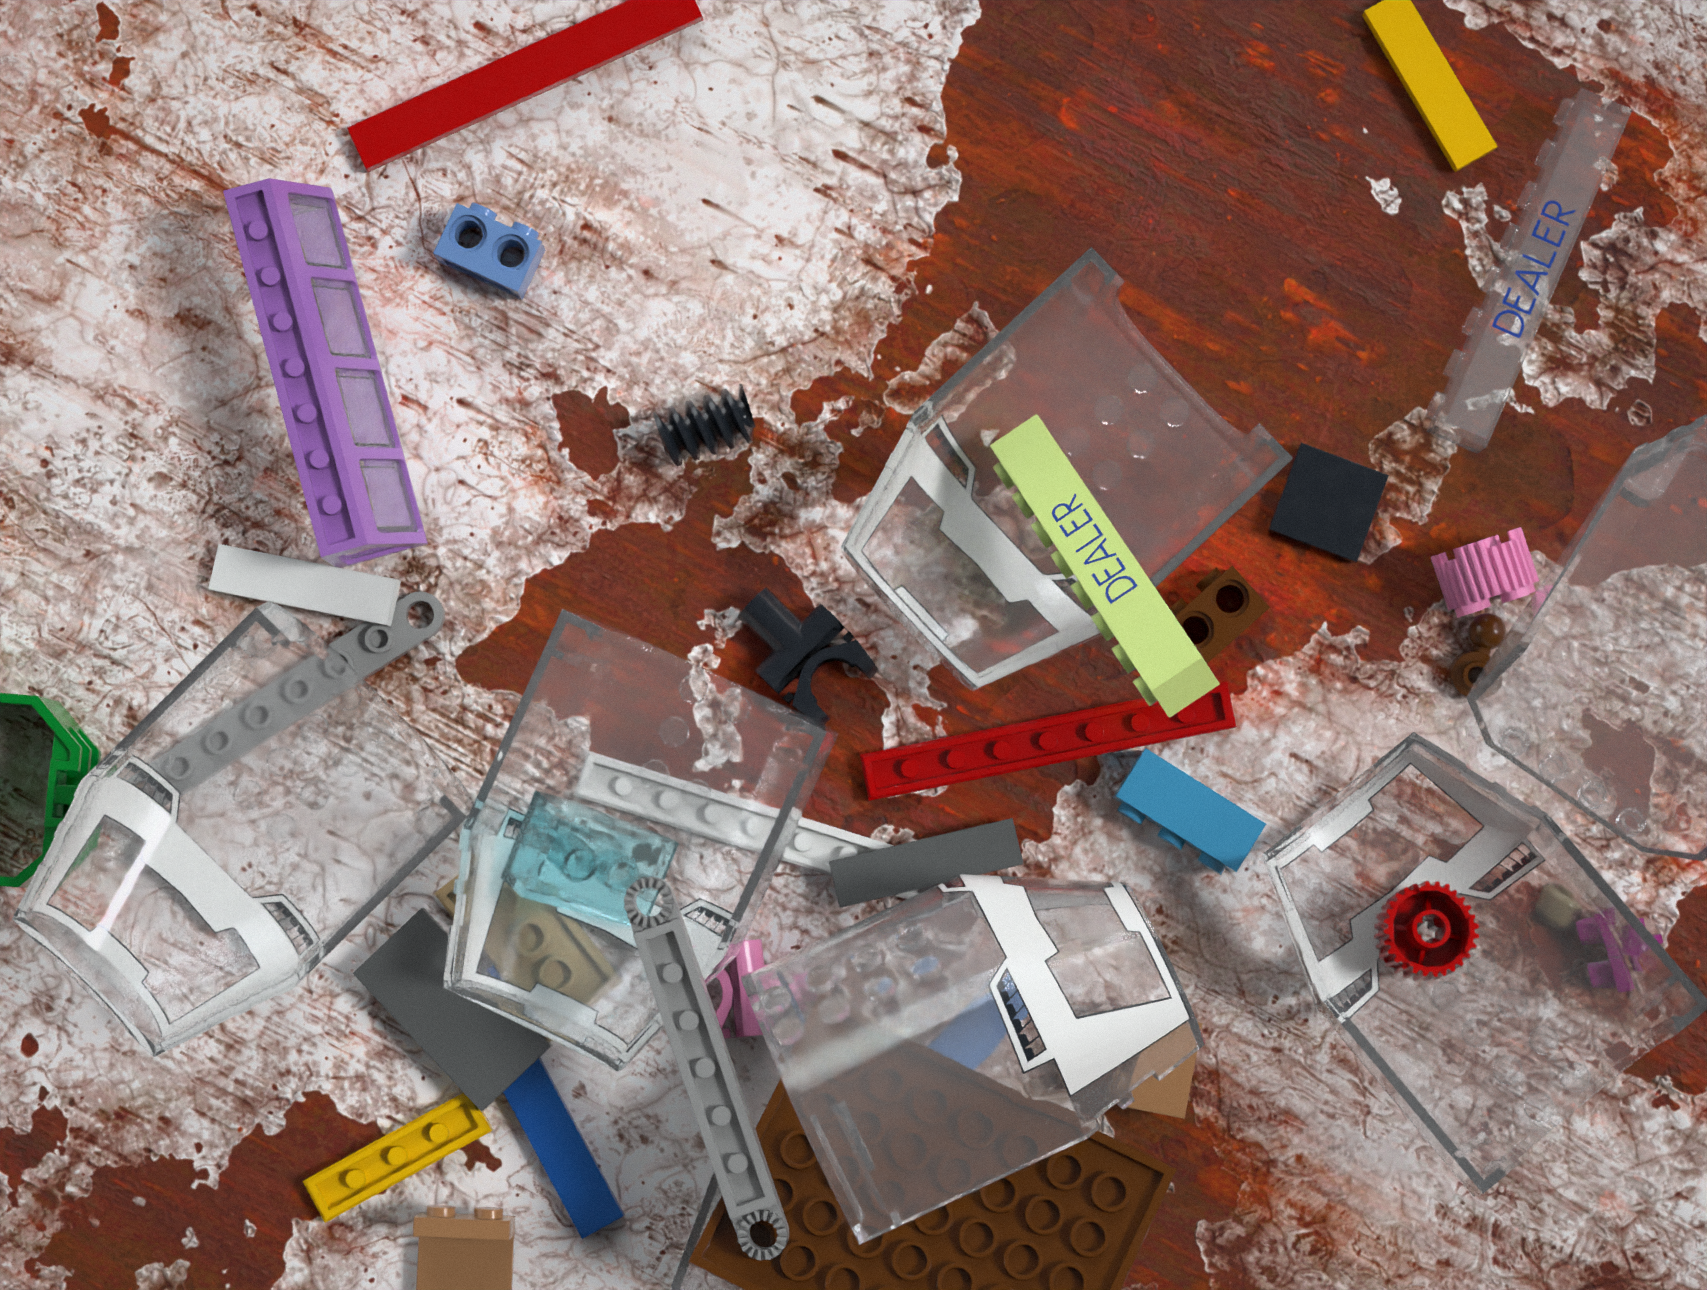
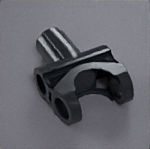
(799, 648)

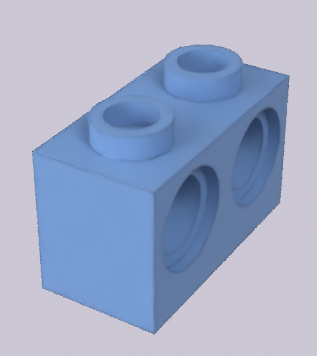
(484, 260)

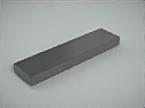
(925, 862)

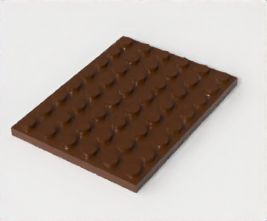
(1045, 1227)

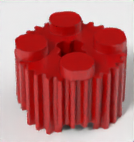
(1445, 914)

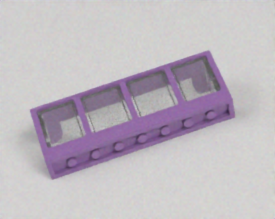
(325, 370)

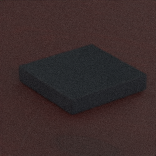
(1328, 503)

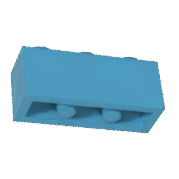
(1187, 813)

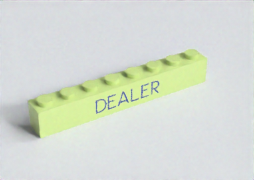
(1104, 566)

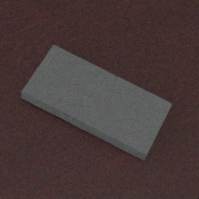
(466, 1040)

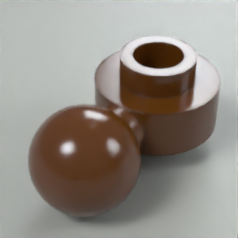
(1486, 634)

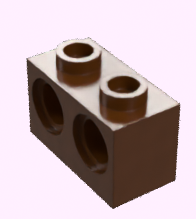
(1220, 626)

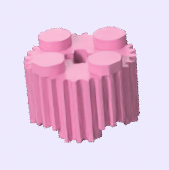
(1486, 571)

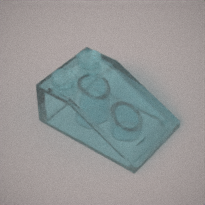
(584, 859)

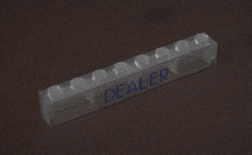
(1528, 270)

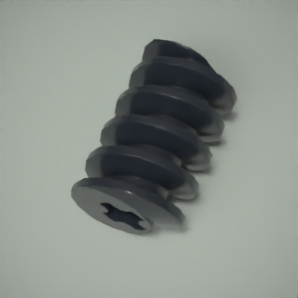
(706, 426)

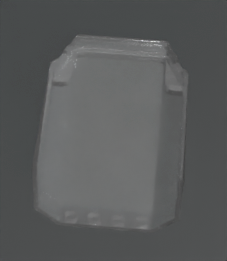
(1610, 658)

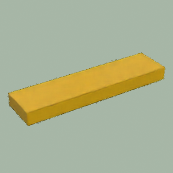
(1430, 82)
(396, 1156)

